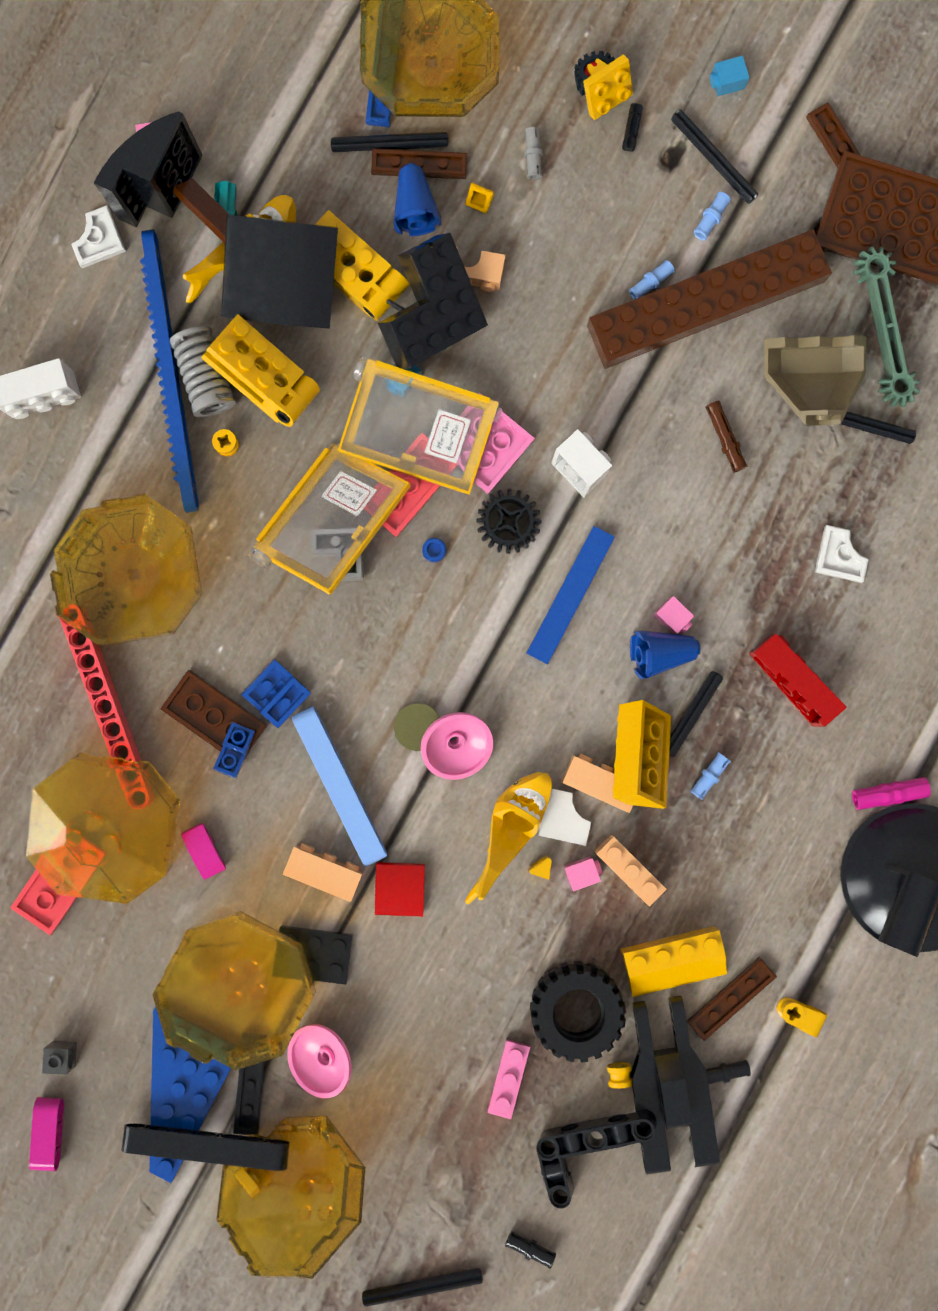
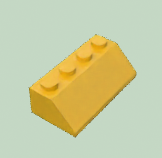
(642, 755)
(674, 961)

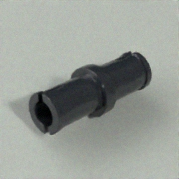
(727, 1072)
(530, 1250)

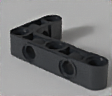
(577, 1140)

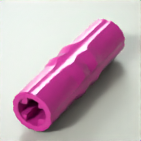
(891, 793)

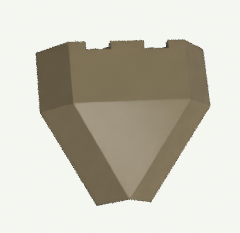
(816, 374)

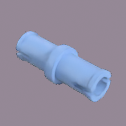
(712, 216)
(652, 280)
(710, 776)

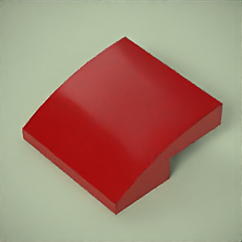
(399, 889)

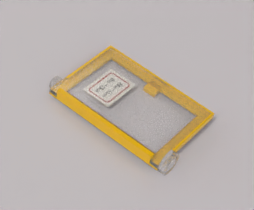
(418, 425)
(329, 518)

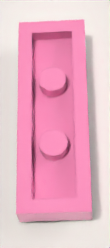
(508, 1079)

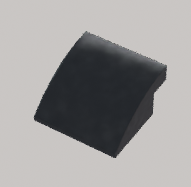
(148, 168)
(278, 271)

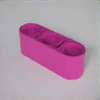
(46, 1134)

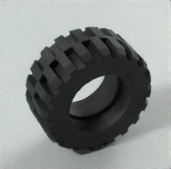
(577, 1044)

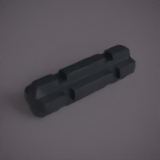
(632, 127)

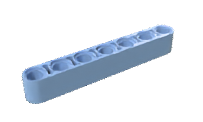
(339, 786)

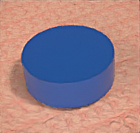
(434, 550)

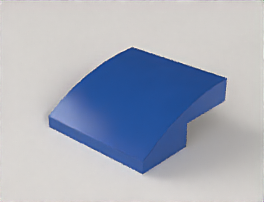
(276, 693)

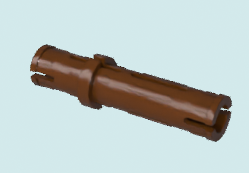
(726, 436)

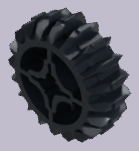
(525, 509)

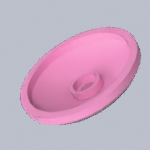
(460, 756)
(319, 1061)

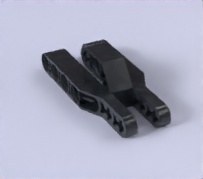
(682, 1091)

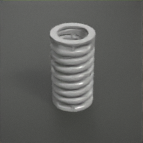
(202, 382)

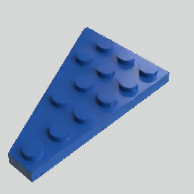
(179, 1092)

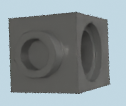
(59, 1057)

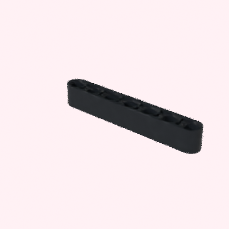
(206, 1146)

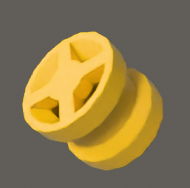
(229, 446)
(619, 1075)

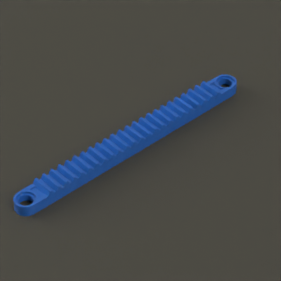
(168, 370)

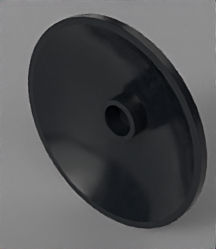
(893, 877)

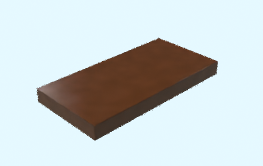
(208, 711)

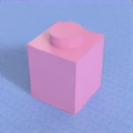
(674, 616)
(583, 873)

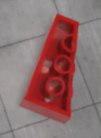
(797, 681)

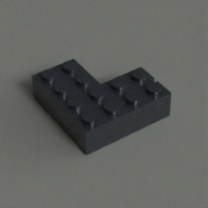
(444, 305)

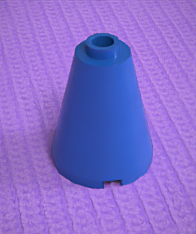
(414, 203)
(661, 652)

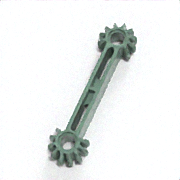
(886, 326)

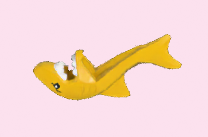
(278, 208)
(513, 822)

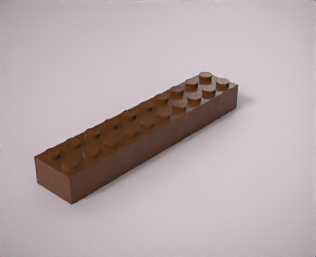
(709, 299)

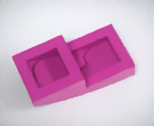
(202, 851)

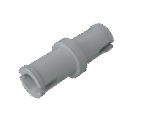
(533, 153)

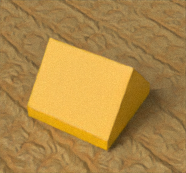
(479, 198)
(541, 867)

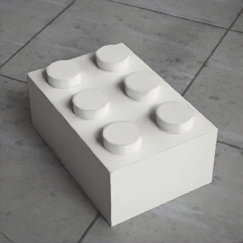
(38, 389)
(581, 462)

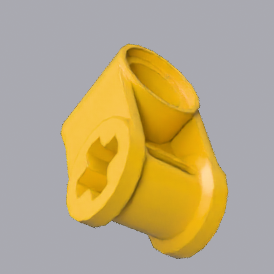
(803, 1017)

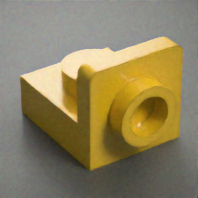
(252, 1180)

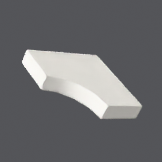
(100, 238)
(838, 556)
(562, 820)

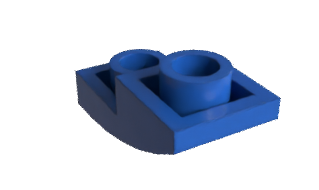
(234, 750)

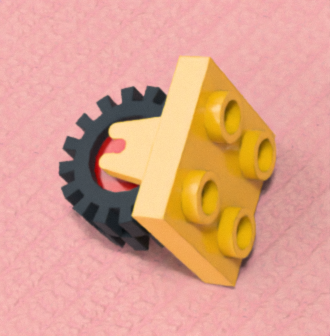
(603, 81)

